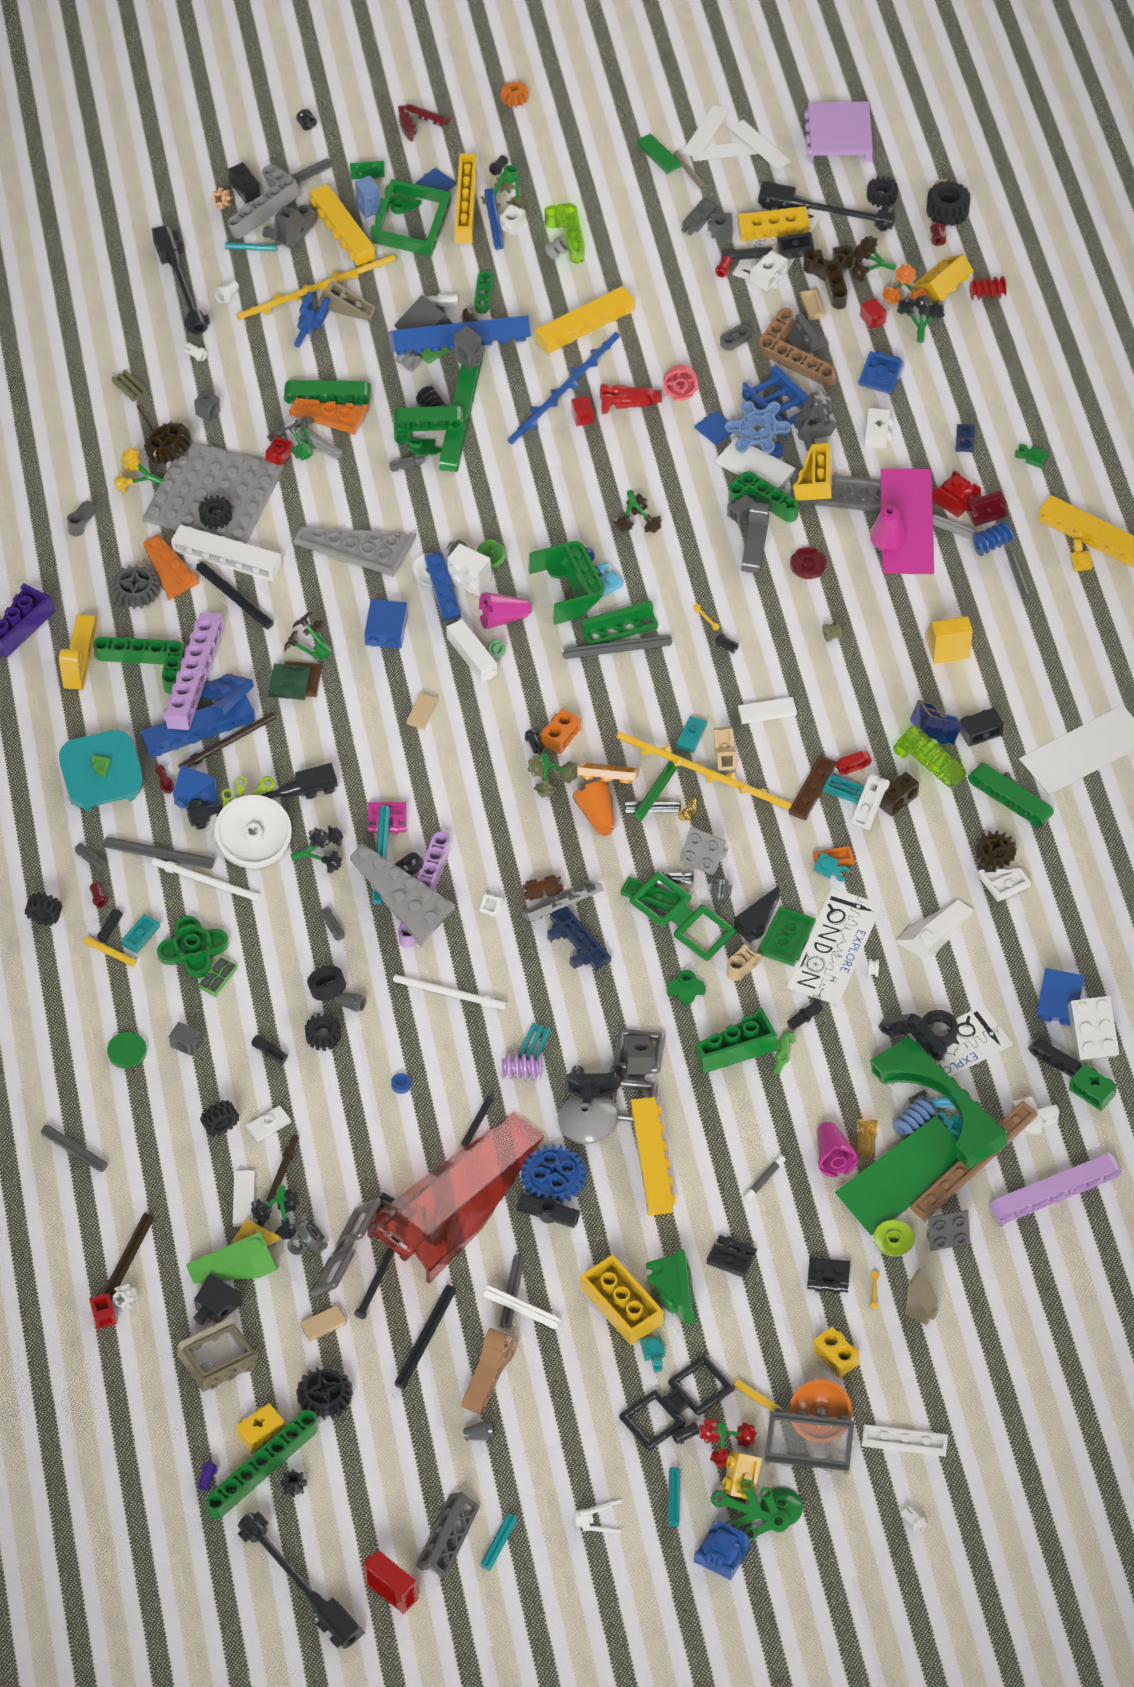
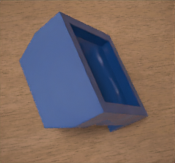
(723, 1549)

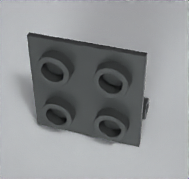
(948, 1230)

